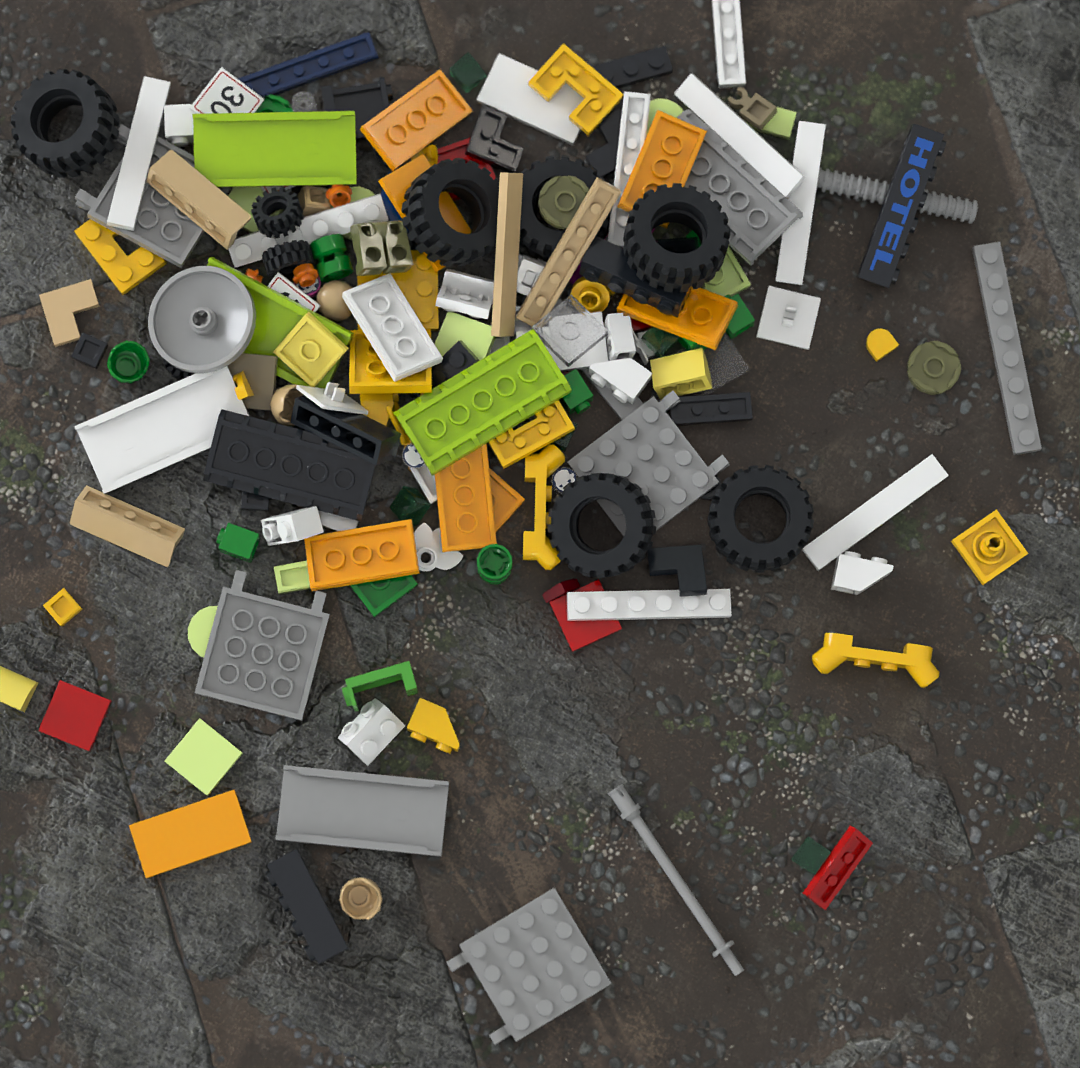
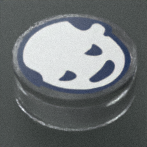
(411, 457)
(562, 477)

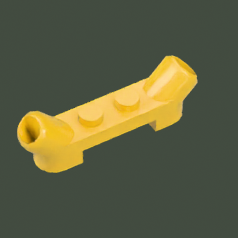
(537, 469)
(839, 648)

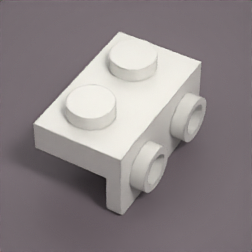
(466, 294)
(370, 731)

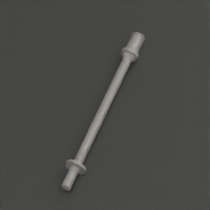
(631, 812)

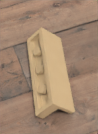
(197, 198)
(126, 525)

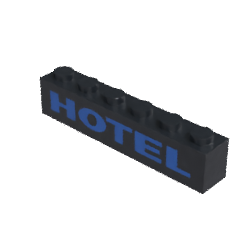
(900, 206)

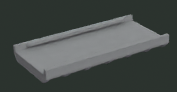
(751, 203)
(362, 810)

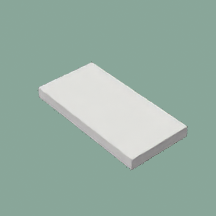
(509, 93)
(392, 327)

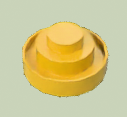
(591, 294)

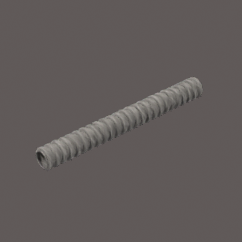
(877, 191)

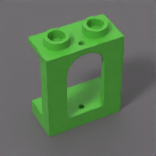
(378, 678)

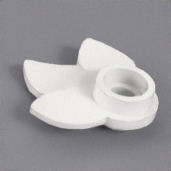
(430, 543)

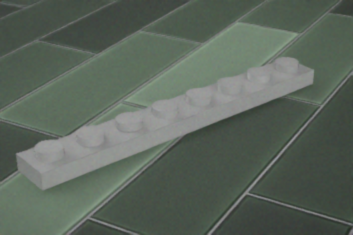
(1006, 348)

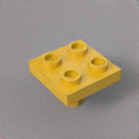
(989, 547)

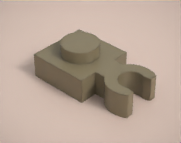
(753, 110)

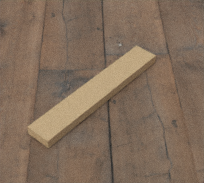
(569, 252)
(507, 254)

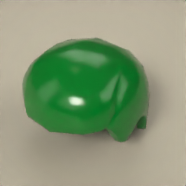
(128, 362)

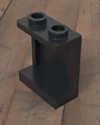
(364, 99)

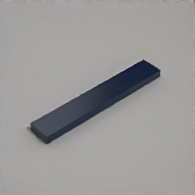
(312, 66)

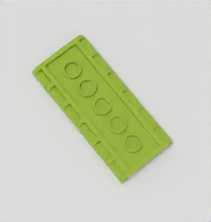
(276, 148)
(274, 321)
(483, 402)

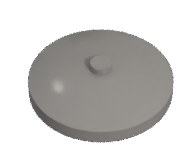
(202, 319)

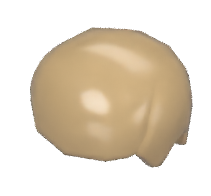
(331, 300)
(283, 403)
(361, 898)

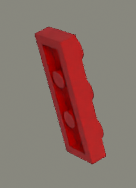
(837, 867)

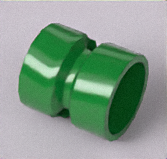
(325, 251)
(494, 564)

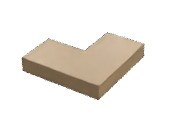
(62, 305)

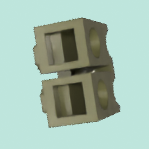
(381, 248)

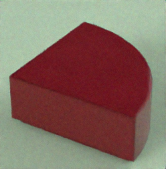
(561, 589)

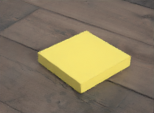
(310, 350)

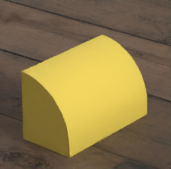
(681, 372)
(16, 689)

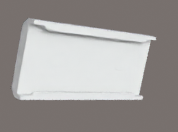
(158, 428)

